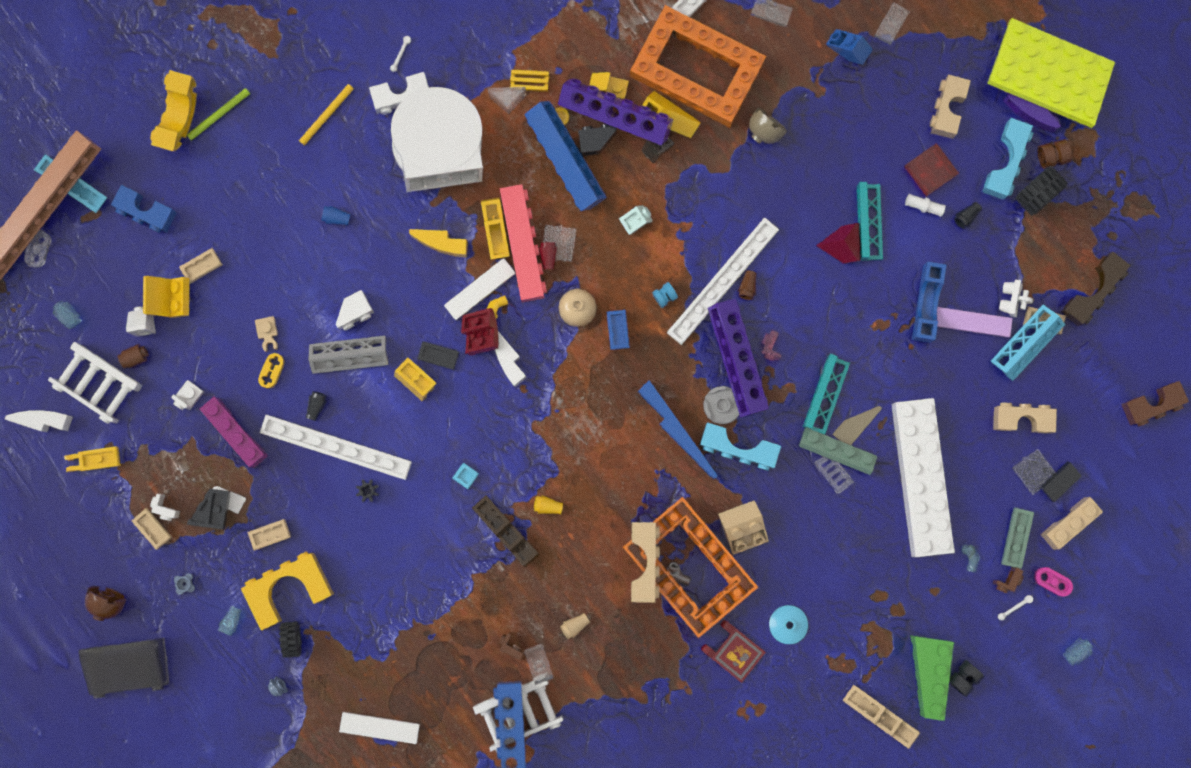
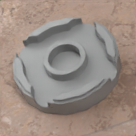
(720, 405)

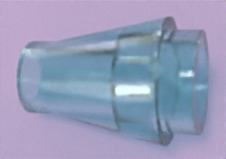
(230, 621)

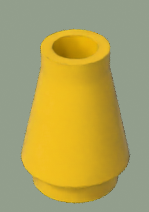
(545, 505)

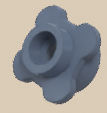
(180, 588)
(277, 686)

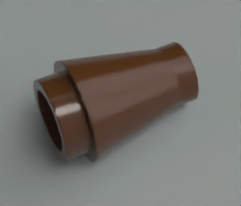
(748, 286)

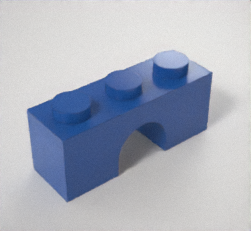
(128, 202)

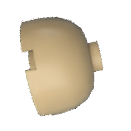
(577, 307)

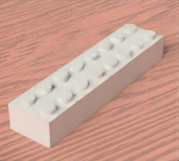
(922, 477)

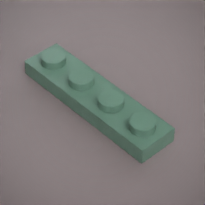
(837, 451)

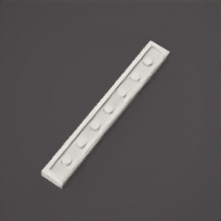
(722, 281)
(336, 447)

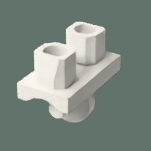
(1015, 290)

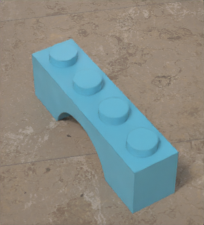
(1015, 137)
(716, 439)

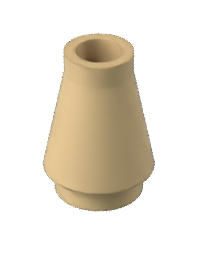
(573, 626)

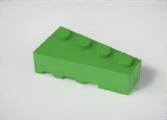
(932, 674)

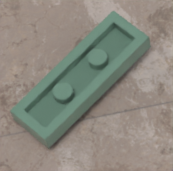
(1017, 538)

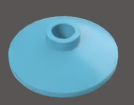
(778, 624)

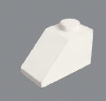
(139, 323)

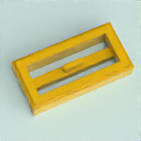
(530, 80)

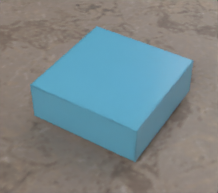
(465, 476)

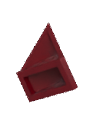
(843, 244)

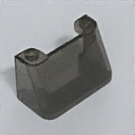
(125, 667)

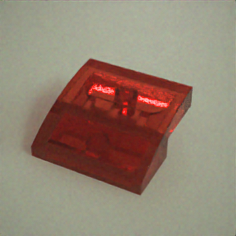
(931, 169)

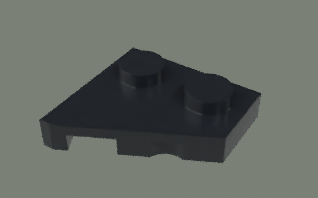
(212, 510)

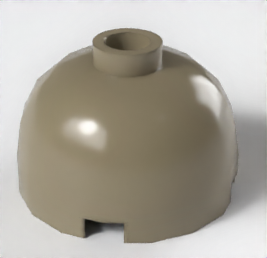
(766, 127)

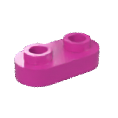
(1052, 581)

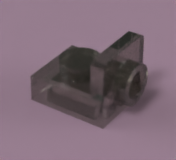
(654, 150)

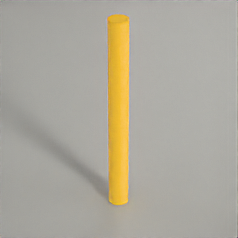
(326, 114)

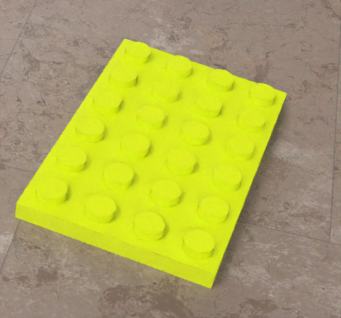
(1051, 73)

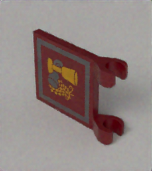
(736, 654)

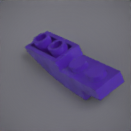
(1032, 113)

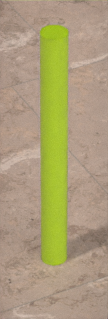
(218, 114)

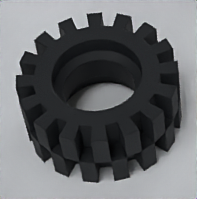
(290, 639)

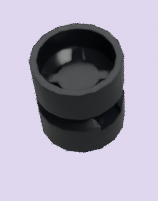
(966, 678)

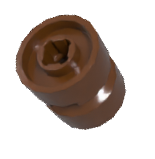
(1057, 153)

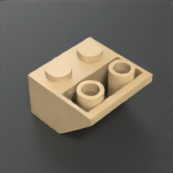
(743, 527)

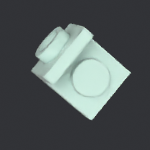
(636, 219)

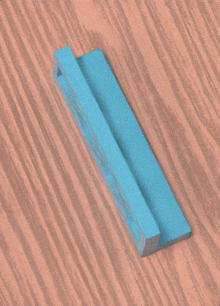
(1035, 343)

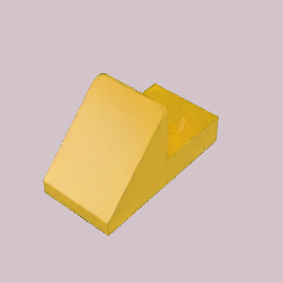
(609, 84)

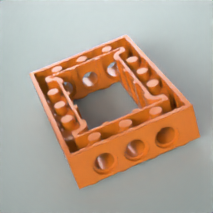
(684, 90)
(739, 582)

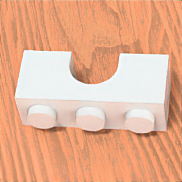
(386, 101)

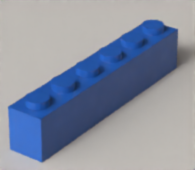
(565, 156)

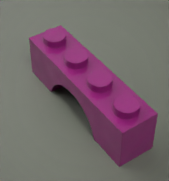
(233, 433)

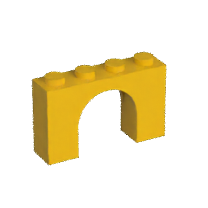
(259, 592)

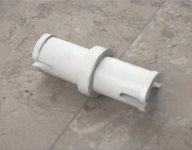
(925, 205)

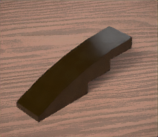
(505, 531)

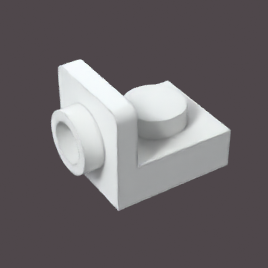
(187, 396)

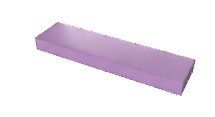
(974, 322)

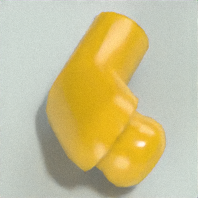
(497, 303)

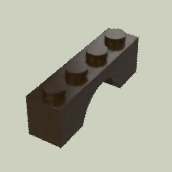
(1110, 271)

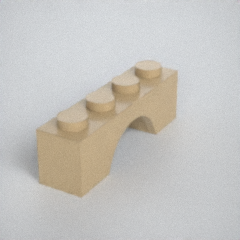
(644, 587)

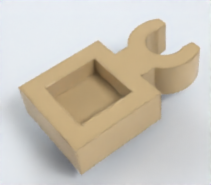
(266, 330)

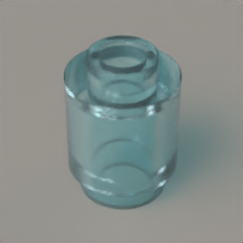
(66, 314)
(1078, 651)

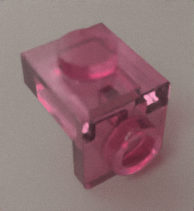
(768, 341)

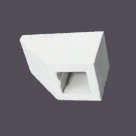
(354, 309)

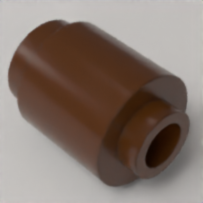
(133, 356)

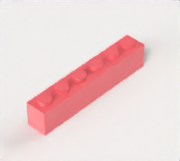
(521, 242)

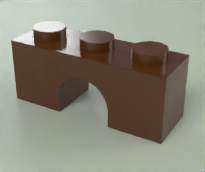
(1170, 397)

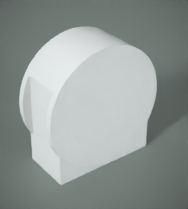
(437, 139)

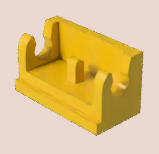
(414, 379)

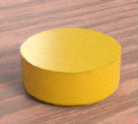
(563, 114)

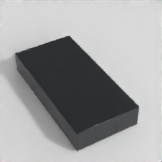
(438, 355)
(1060, 481)

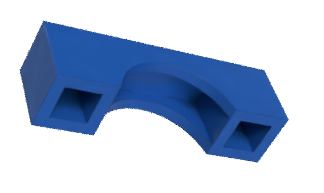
(929, 292)

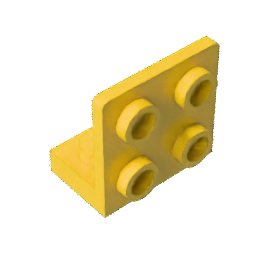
(166, 296)

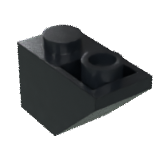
(595, 140)

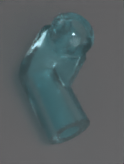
(973, 556)

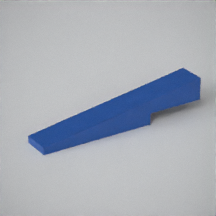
(674, 428)

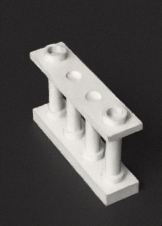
(112, 374)
(485, 710)

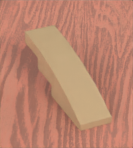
(881, 716)

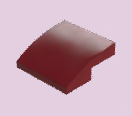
(480, 331)

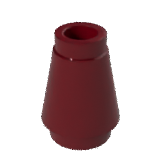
(548, 254)

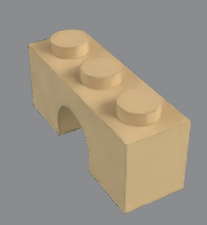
(945, 122)
(1042, 418)
(1064, 530)

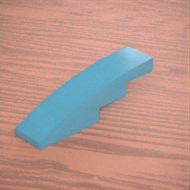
(81, 190)

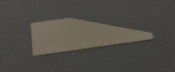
(854, 426)

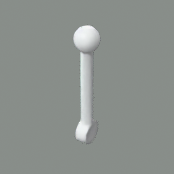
(407, 40)
(1028, 599)

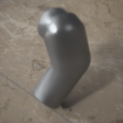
(677, 574)

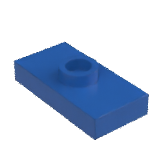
(618, 330)

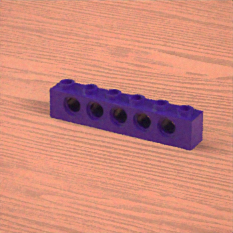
(570, 99)
(731, 351)

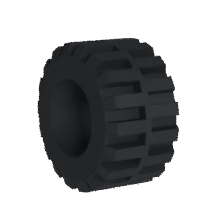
(1041, 190)

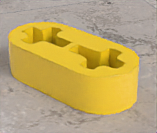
(275, 372)

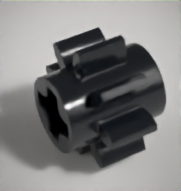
(362, 493)

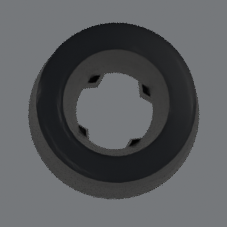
(966, 216)
(315, 405)

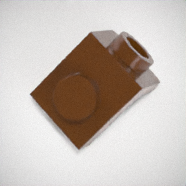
(1013, 580)

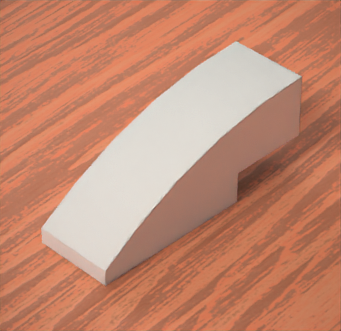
(507, 359)
(41, 420)

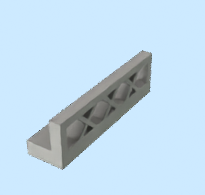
(348, 357)

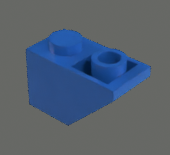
(850, 46)

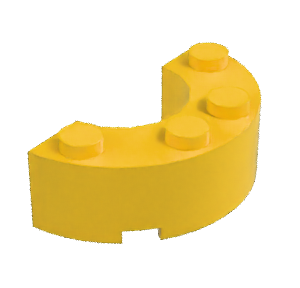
(179, 111)

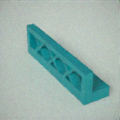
(864, 221)
(821, 390)

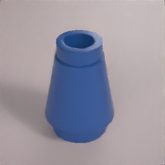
(335, 216)

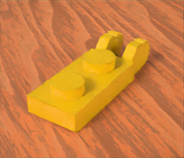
(95, 459)

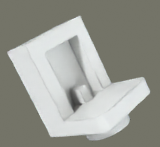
(166, 513)

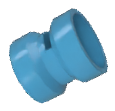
(665, 295)

